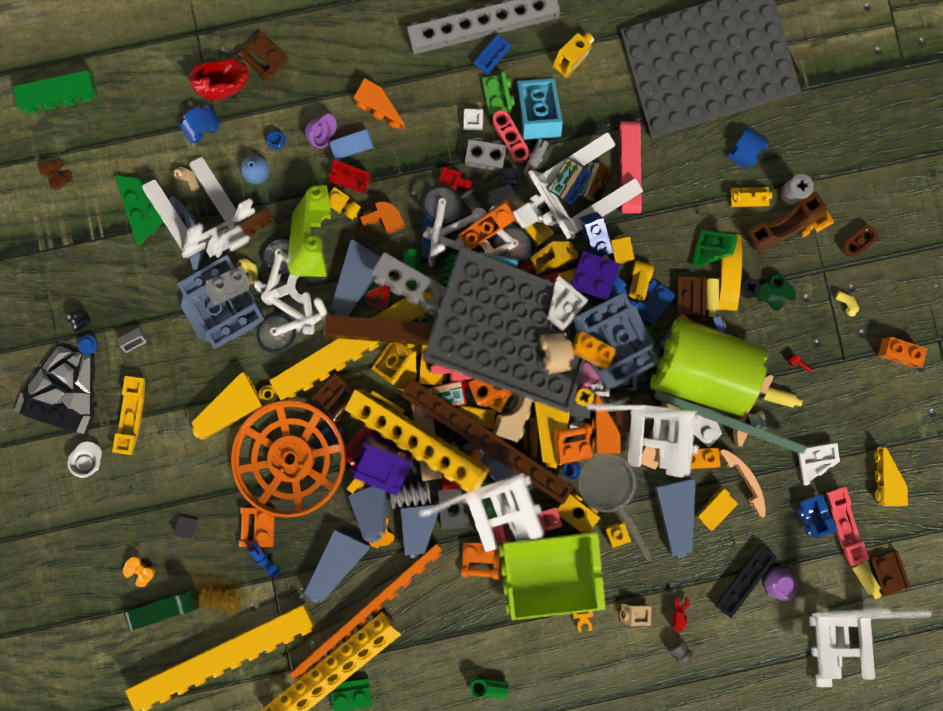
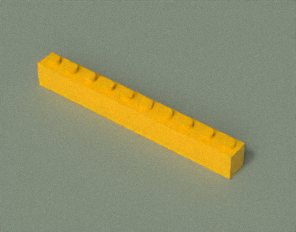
(339, 353)
(220, 657)

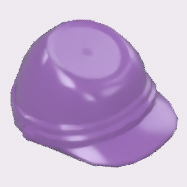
(321, 130)
(780, 583)

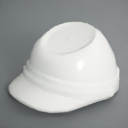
(85, 459)

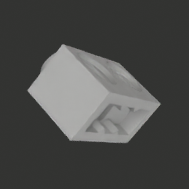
(484, 160)
(227, 285)

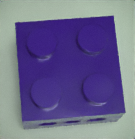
(595, 276)

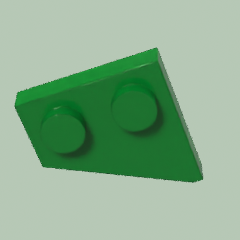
(713, 247)

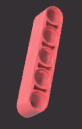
(630, 161)

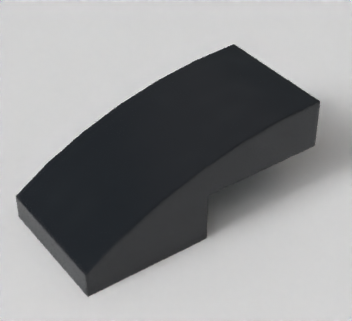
(640, 380)

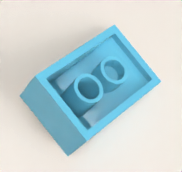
(539, 109)

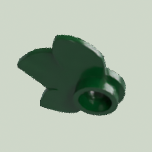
(776, 294)

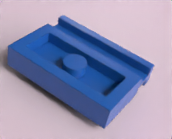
(656, 302)

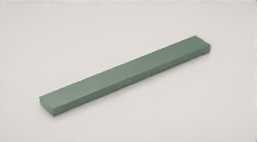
(730, 422)

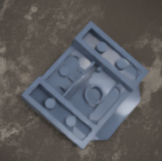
(225, 320)
(622, 328)

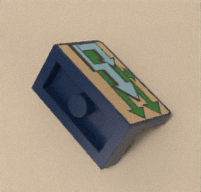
(569, 181)

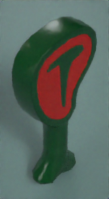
(379, 297)

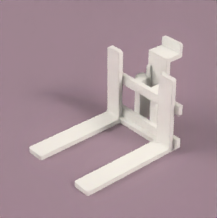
(531, 212)
(218, 238)
(673, 440)
(515, 510)
(834, 641)

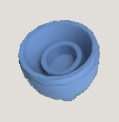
(255, 169)

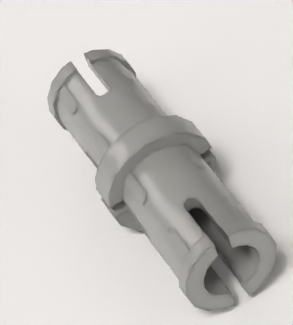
(535, 157)

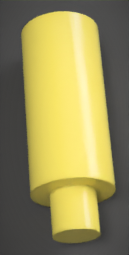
(712, 296)
(782, 397)
(867, 579)

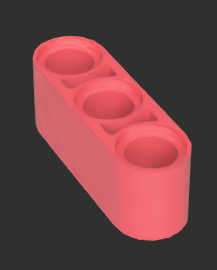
(510, 128)

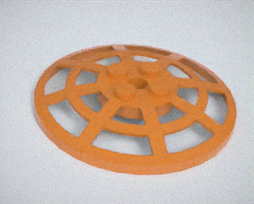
(277, 456)

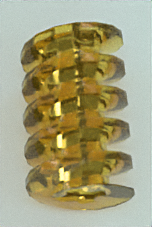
(220, 601)

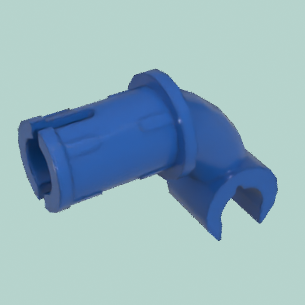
(260, 557)

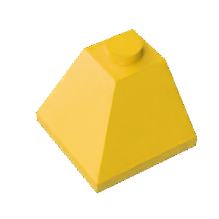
(396, 365)

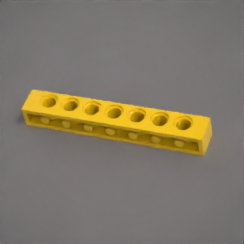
(474, 470)
(337, 666)

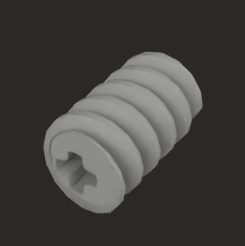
(797, 189)
(411, 494)

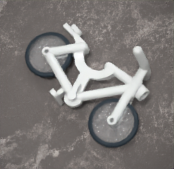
(443, 206)
(278, 330)

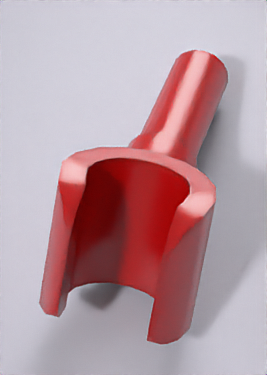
(793, 359)

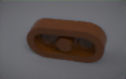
(859, 242)

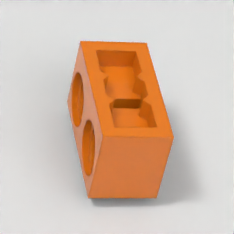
(902, 352)
(493, 393)

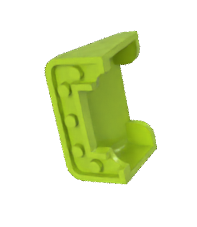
(305, 250)

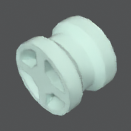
(757, 420)

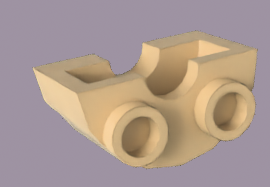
(557, 351)

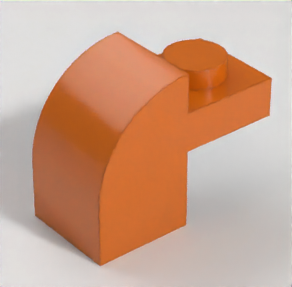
(387, 214)

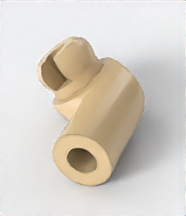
(187, 175)

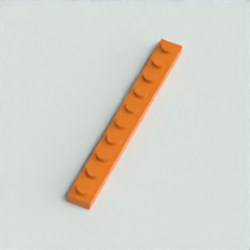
(361, 617)

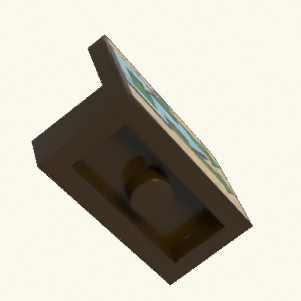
(596, 183)

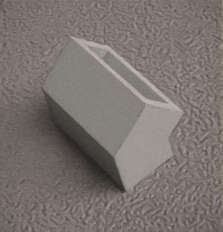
(130, 337)

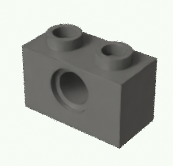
(448, 519)

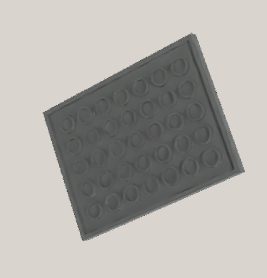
(709, 63)
(494, 328)

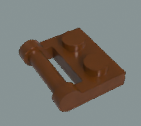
(267, 52)
(329, 394)

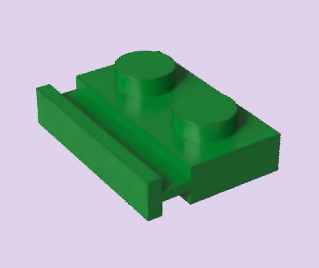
(352, 695)

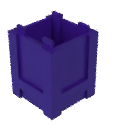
(382, 463)

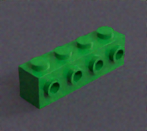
(55, 92)

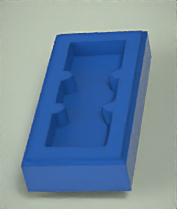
(492, 54)

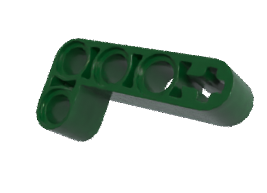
(162, 609)

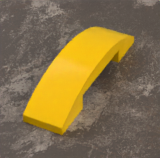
(731, 279)
(130, 415)

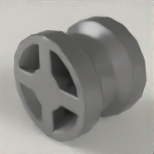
(680, 652)

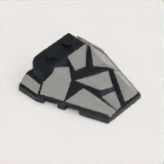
(61, 391)

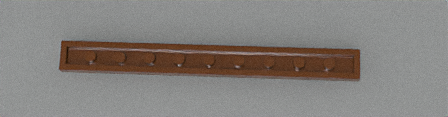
(486, 441)

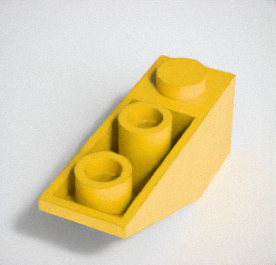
(890, 483)

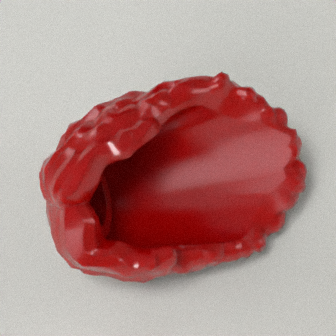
(219, 78)

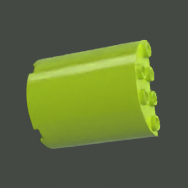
(710, 369)
(552, 575)

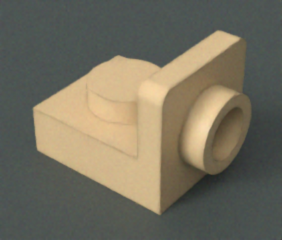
(636, 615)

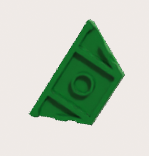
(139, 209)

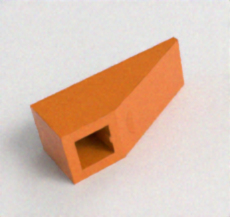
(375, 100)
(489, 224)
(607, 434)

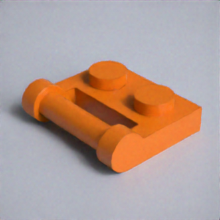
(576, 449)
(263, 527)
(476, 553)

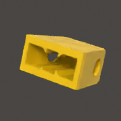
(573, 53)
(560, 252)

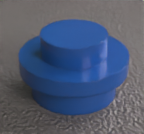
(275, 140)
(87, 344)
(572, 470)

